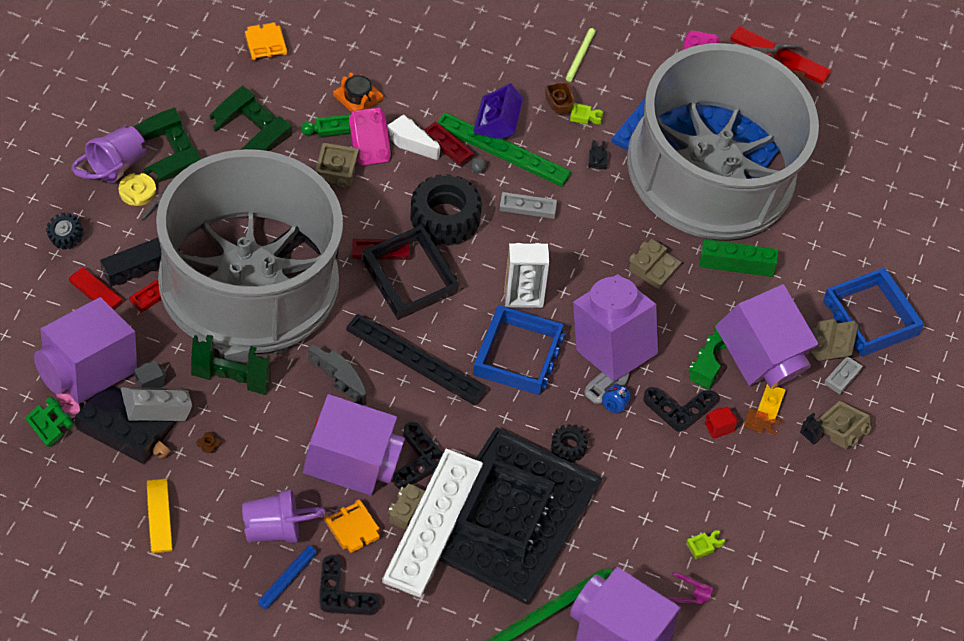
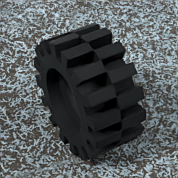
(572, 434)

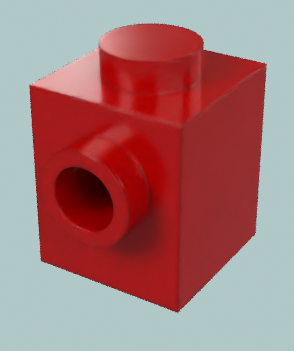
(720, 422)

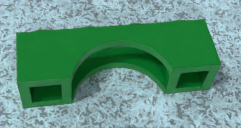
(706, 368)

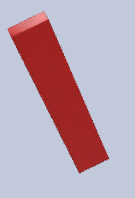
(788, 58)

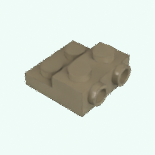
(337, 164)
(653, 264)
(834, 339)
(845, 424)
(405, 508)

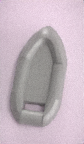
(601, 384)

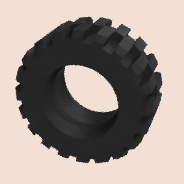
(446, 191)

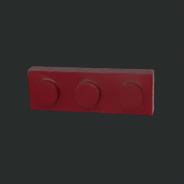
(449, 144)
(362, 244)

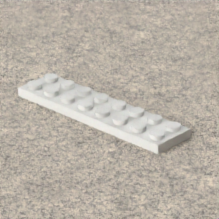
(432, 523)

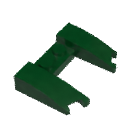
(243, 101)
(170, 125)
(204, 364)

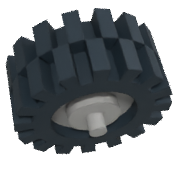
(64, 231)

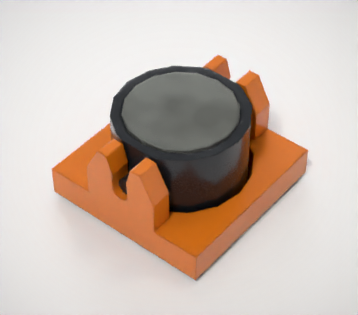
(357, 93)

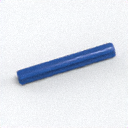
(287, 577)

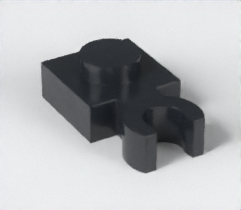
(598, 156)
(811, 429)

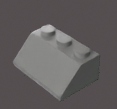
(156, 403)

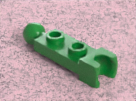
(327, 126)

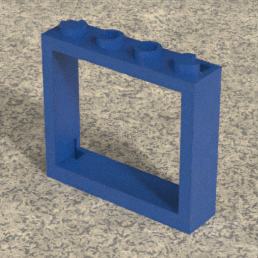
(895, 297)
(524, 321)

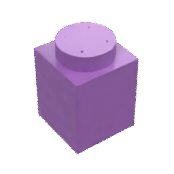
(615, 326)
(768, 338)
(86, 351)
(353, 446)
(623, 611)

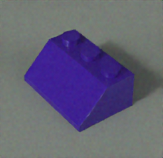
(499, 113)

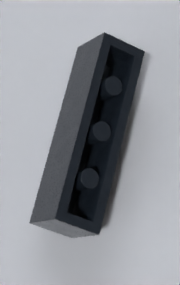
(132, 262)

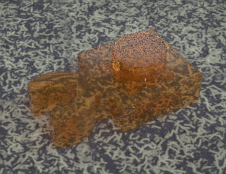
(758, 421)

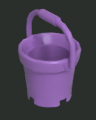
(111, 154)
(276, 518)

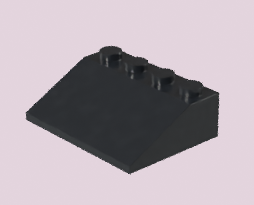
(107, 421)

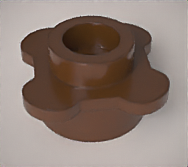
(208, 447)

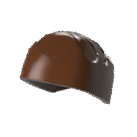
(560, 98)

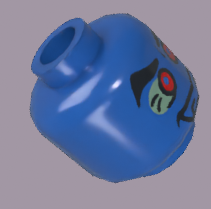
(616, 398)

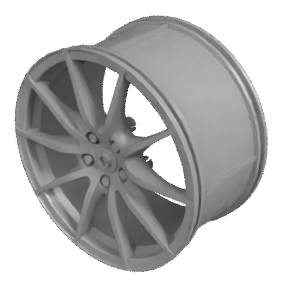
(705, 182)
(248, 294)

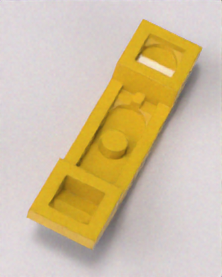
(159, 515)

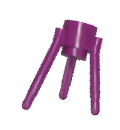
(701, 591)

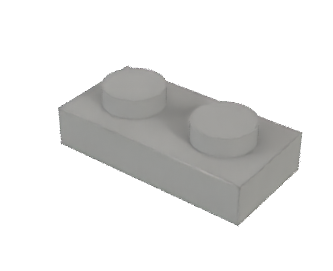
(843, 375)

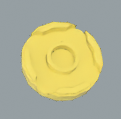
(137, 189)

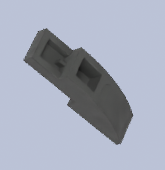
(344, 376)

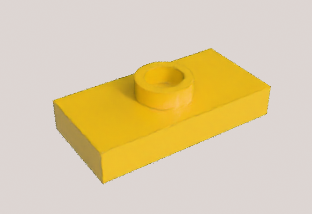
(771, 401)

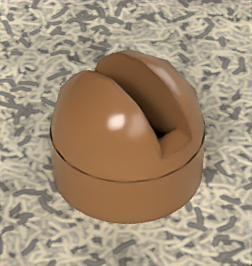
(161, 449)

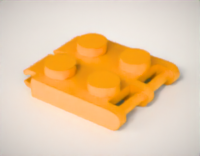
(265, 41)
(353, 527)

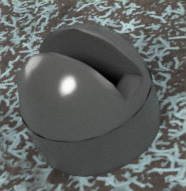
(478, 165)

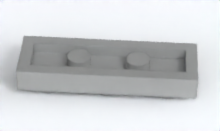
(528, 205)

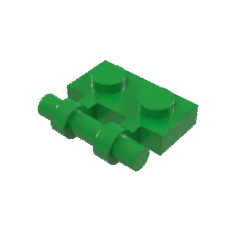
(45, 426)

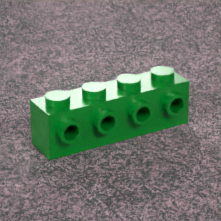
(738, 258)

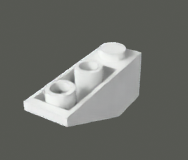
(409, 137)

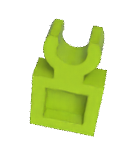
(583, 114)
(703, 545)

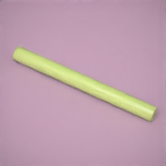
(580, 55)

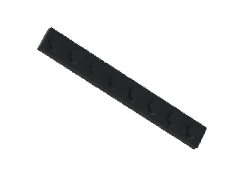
(416, 359)

